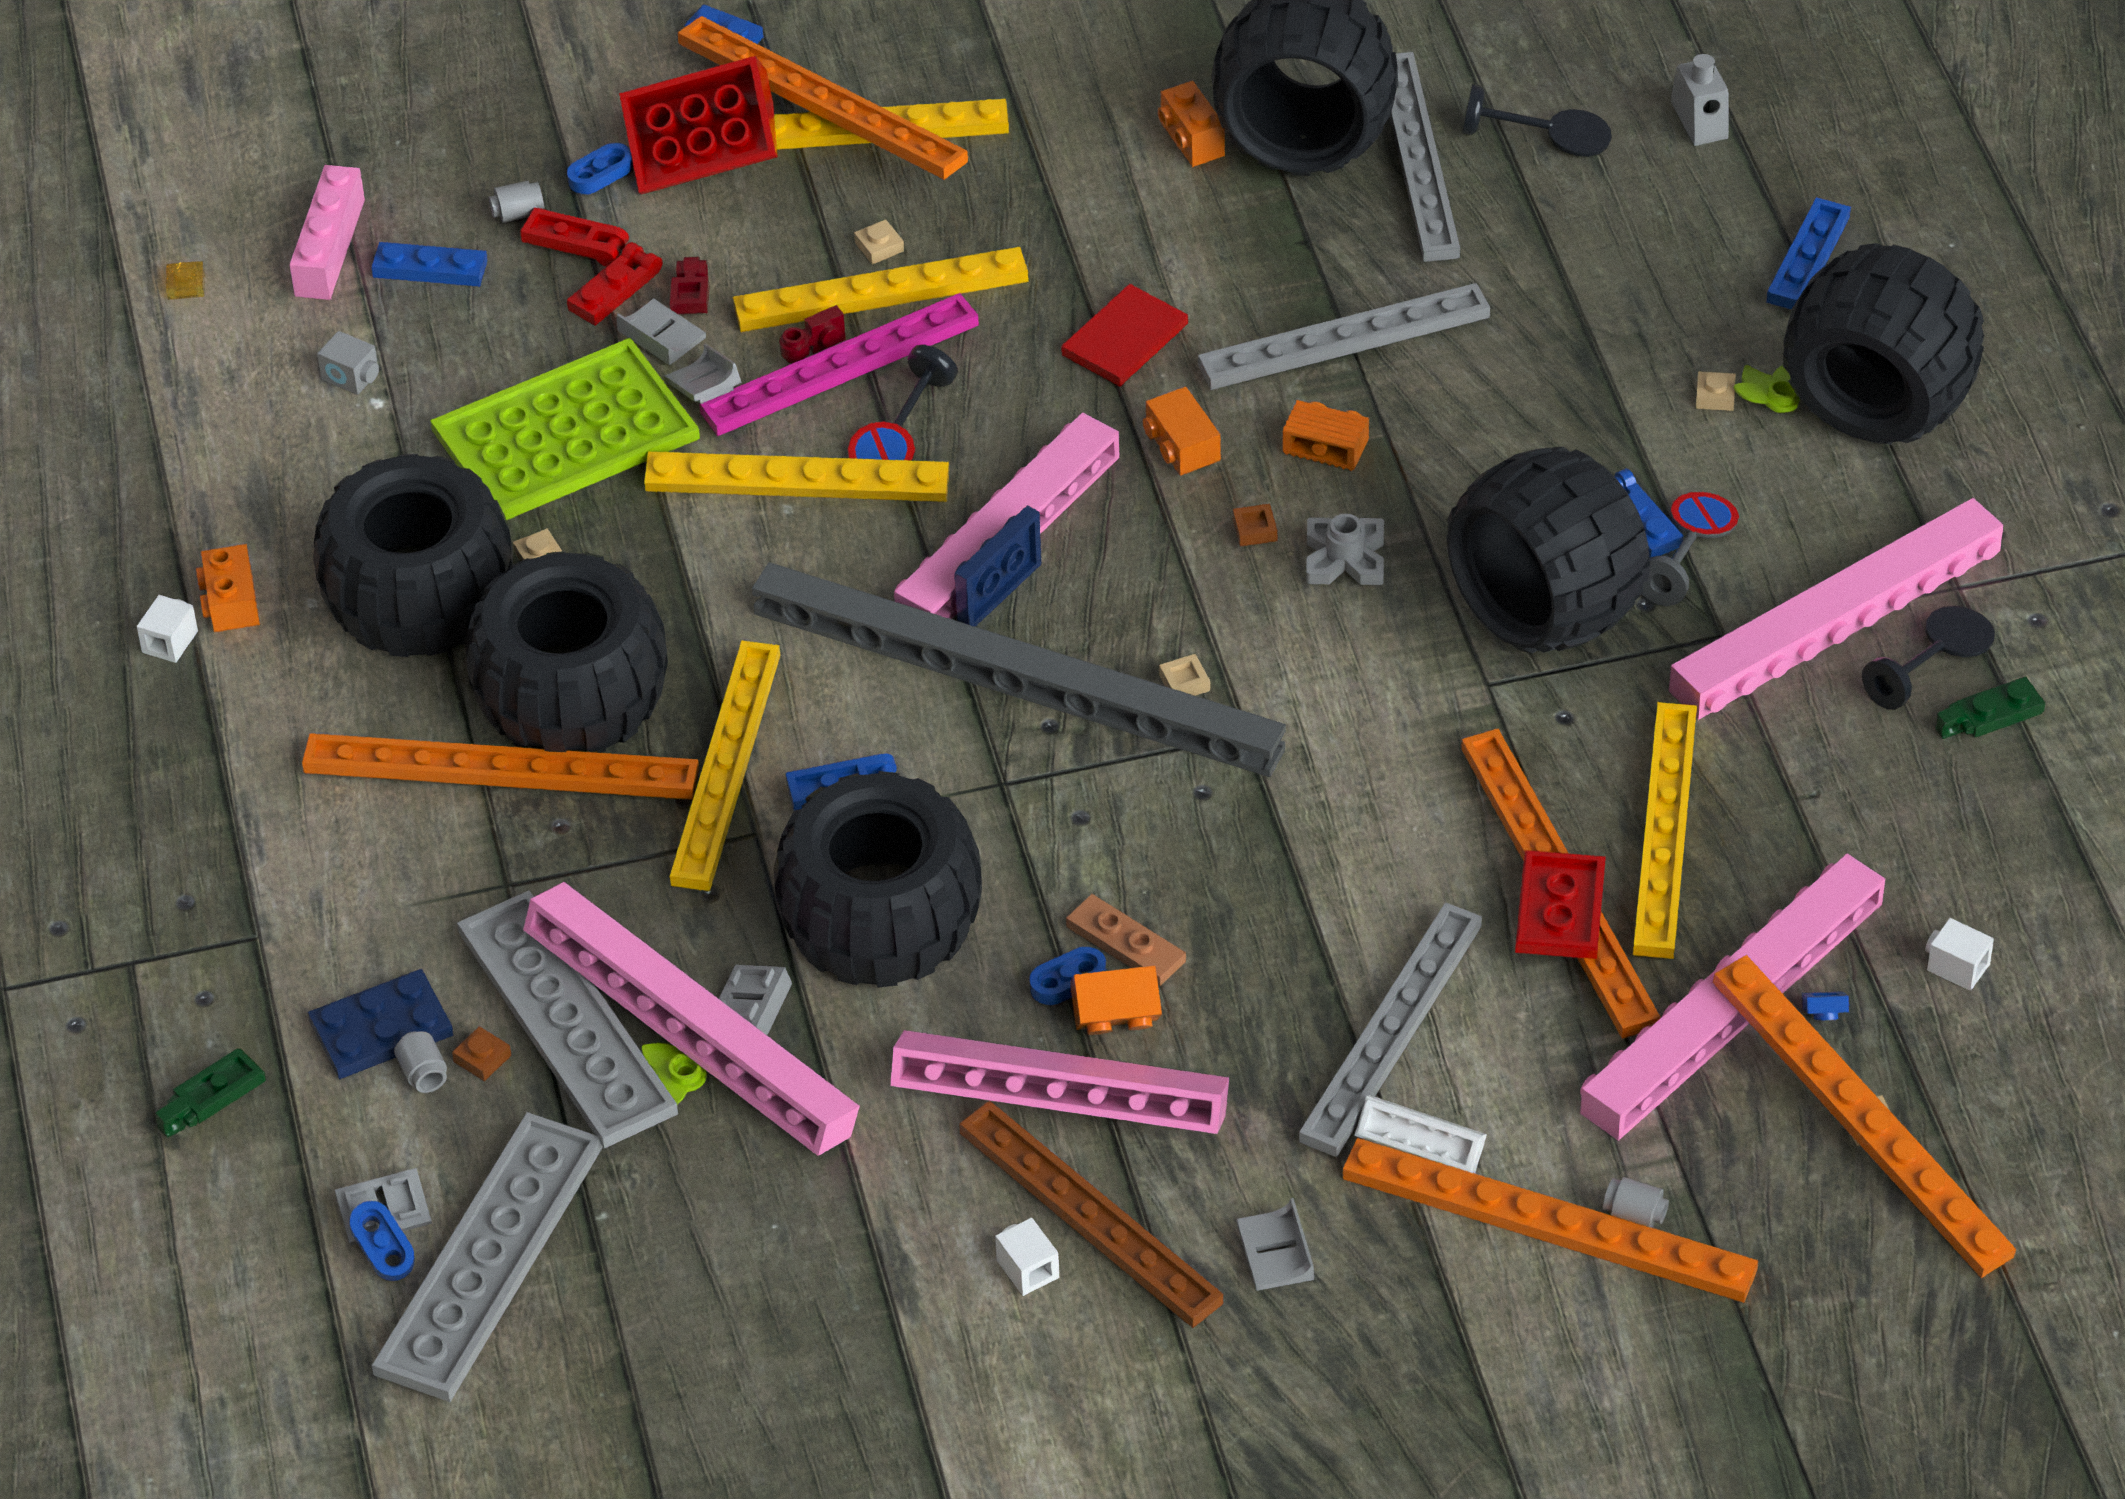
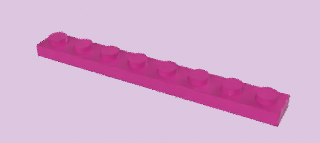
(838, 364)

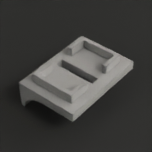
(650, 321)
(706, 377)
(757, 982)
(402, 1195)
(1275, 1231)

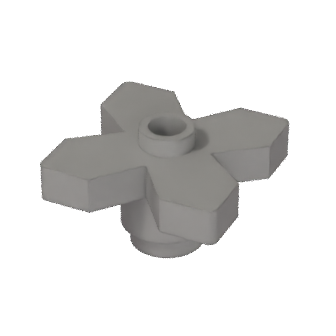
(1345, 546)

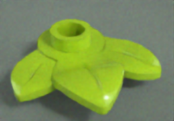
(1768, 389)
(670, 1065)

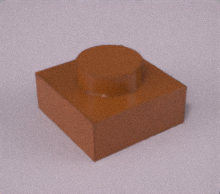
(1255, 525)
(481, 1053)

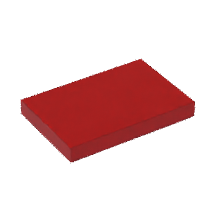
(1124, 335)
(1560, 904)

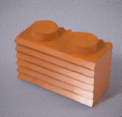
(1325, 434)

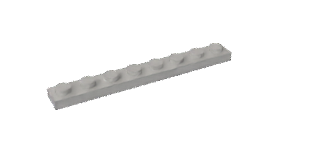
(1422, 166)
(1343, 336)
(1390, 1029)

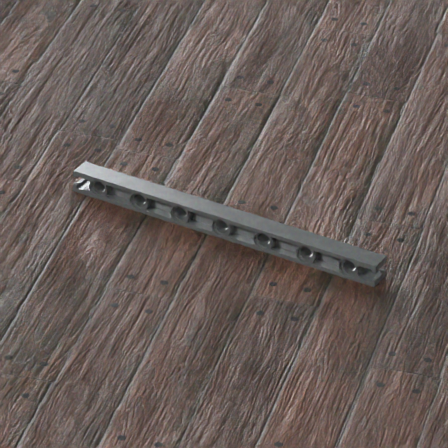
(1020, 669)

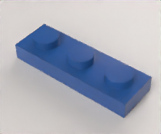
(429, 264)

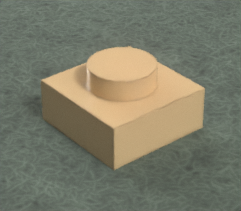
(879, 241)
(1715, 391)
(535, 545)
(1185, 675)

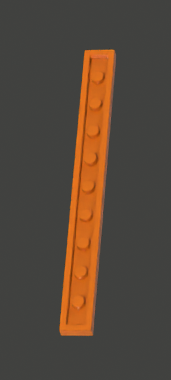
(829, 99)
(501, 766)
(1533, 831)
(1864, 1116)
(1551, 1220)

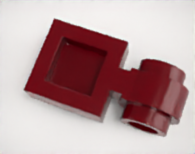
(690, 287)
(820, 332)

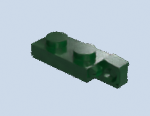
(1991, 709)
(209, 1092)

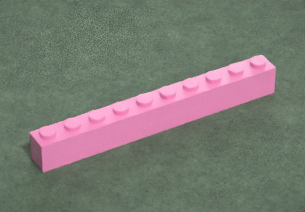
(1836, 608)
(691, 1018)
(1707, 1020)

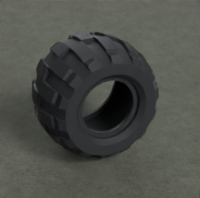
(1272, 111)
(1883, 344)
(1548, 549)
(417, 598)
(576, 697)
(881, 927)

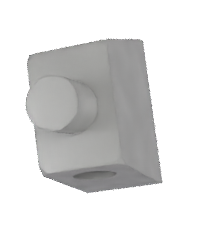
(1701, 100)

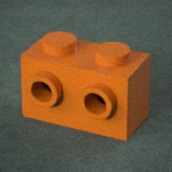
(1192, 123)
(1182, 431)
(229, 588)
(1116, 999)

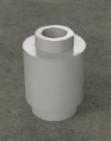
(515, 201)
(421, 1061)
(1635, 1202)

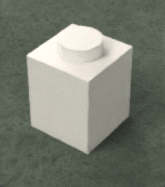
(167, 628)
(1959, 953)
(1027, 1256)

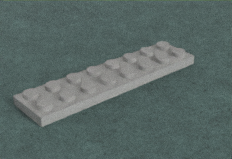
(568, 1025)
(487, 1257)

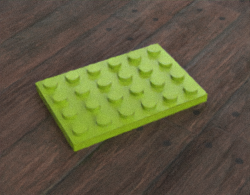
(566, 428)

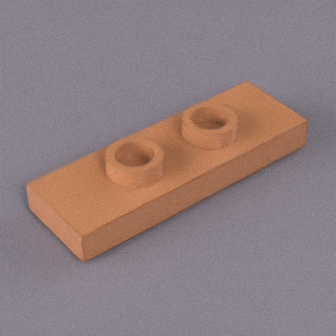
(1125, 938)

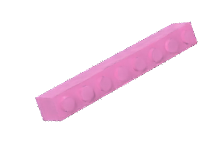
(1046, 484)
(1060, 1081)

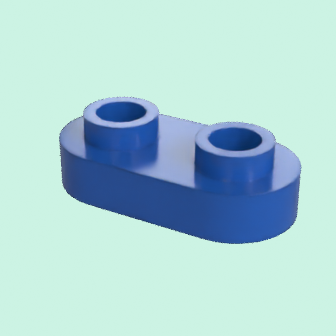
(600, 168)
(1052, 979)
(383, 1242)

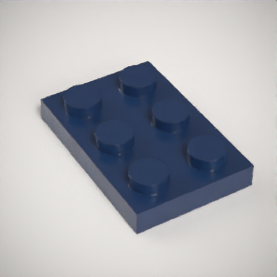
(998, 567)
(369, 1024)

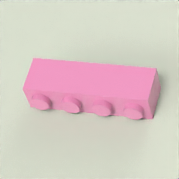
(327, 232)

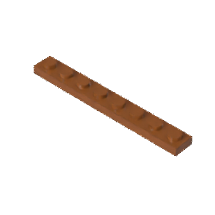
(1091, 1214)

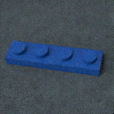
(1808, 251)

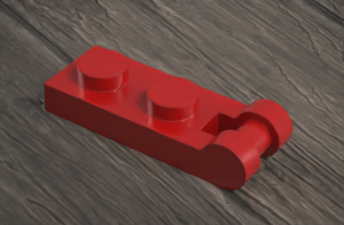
(574, 235)
(614, 284)

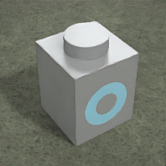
(348, 362)

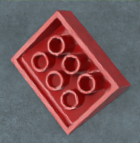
(700, 124)

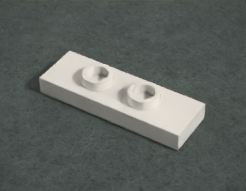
(1420, 1134)

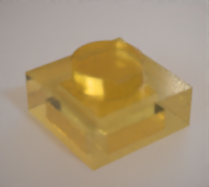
(185, 280)

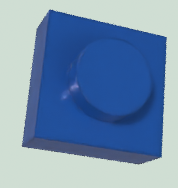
(1825, 1004)

